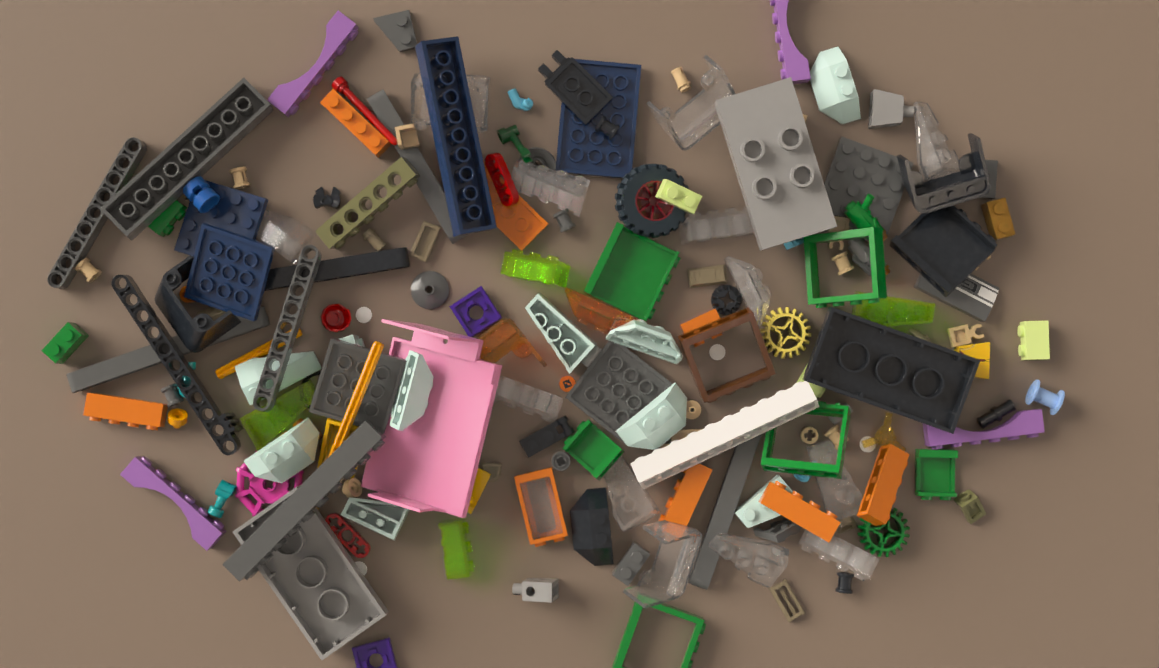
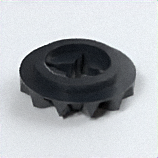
(721, 292)

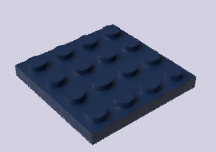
(234, 212)
(229, 272)

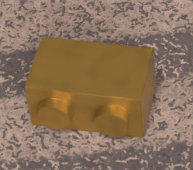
(998, 219)

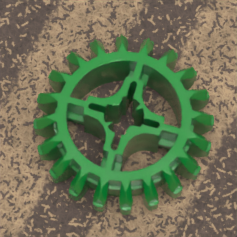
(900, 534)

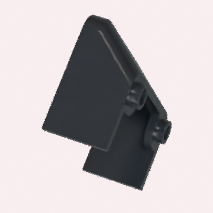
(952, 189)
(194, 332)

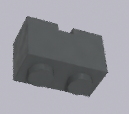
(630, 563)

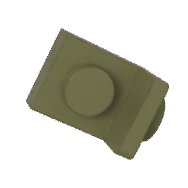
(970, 506)

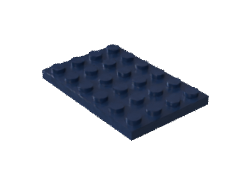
(591, 152)

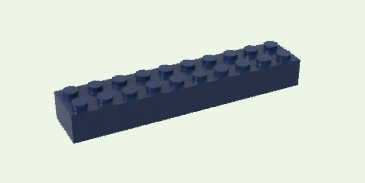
(455, 136)

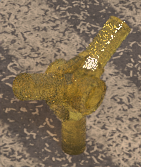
(884, 435)

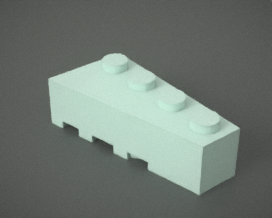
(560, 332)

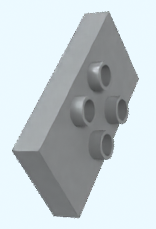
(775, 164)
(318, 582)

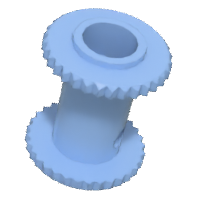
(1045, 397)

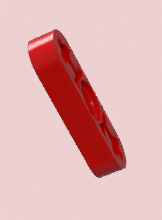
(495, 176)
(354, 548)

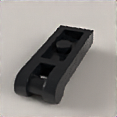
(546, 436)

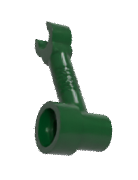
(510, 134)

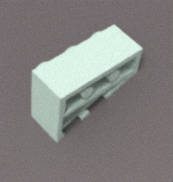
(753, 512)
(376, 516)

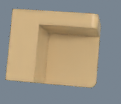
(407, 136)

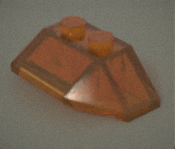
(596, 313)

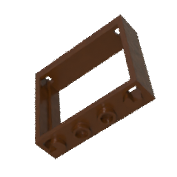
(717, 327)

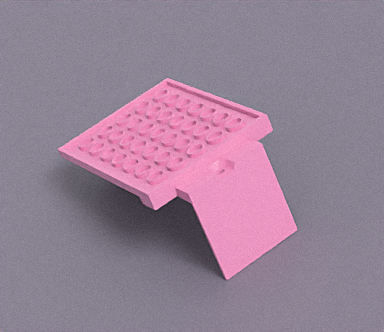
(439, 454)

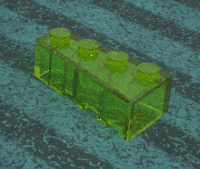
(895, 311)
(265, 426)

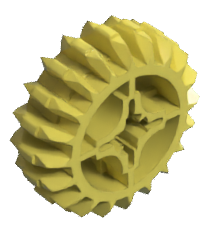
(791, 317)

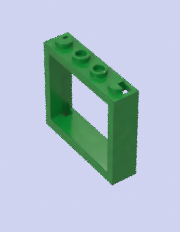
(877, 267)
(810, 468)
(633, 620)

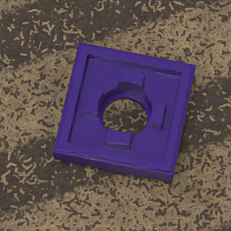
(475, 298)
(383, 647)

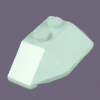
(835, 86)
(647, 339)
(412, 392)
(656, 421)
(286, 453)

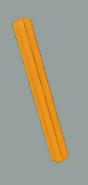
(259, 352)

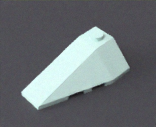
(299, 366)

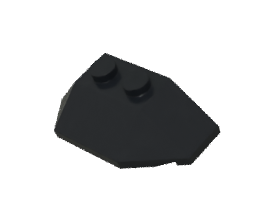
(592, 527)

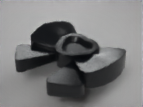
(320, 200)

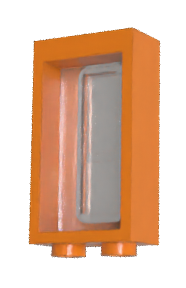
(541, 506)

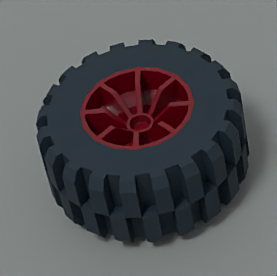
(639, 206)

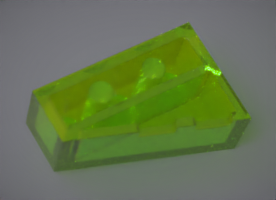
(535, 268)
(456, 548)

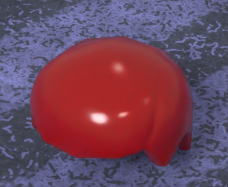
(335, 318)

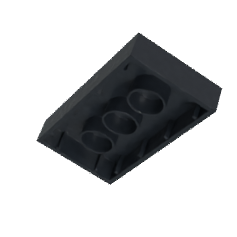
(891, 370)

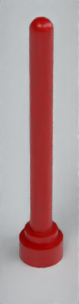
(341, 86)

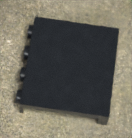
(944, 247)

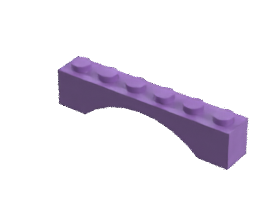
(338, 34)
(793, 62)
(1021, 423)
(203, 527)

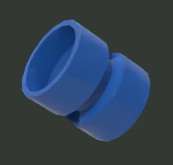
(201, 195)

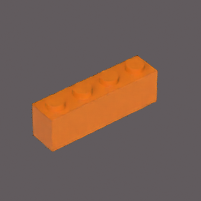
(355, 123)
(125, 410)
(883, 485)
(686, 494)
(799, 511)

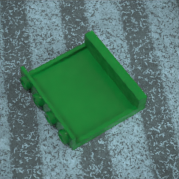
(632, 273)

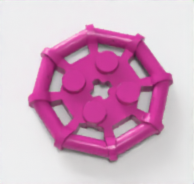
(258, 490)

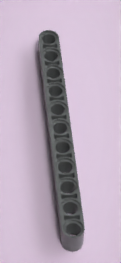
(146, 357)

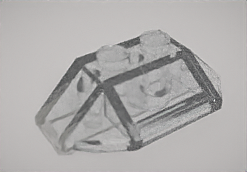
(750, 286)

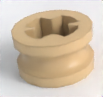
(813, 439)

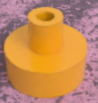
(177, 417)

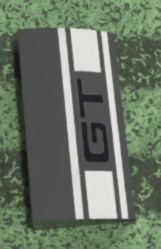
(971, 297)

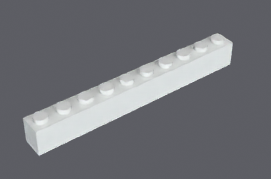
(724, 434)

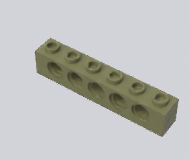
(328, 230)

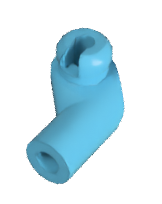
(520, 103)

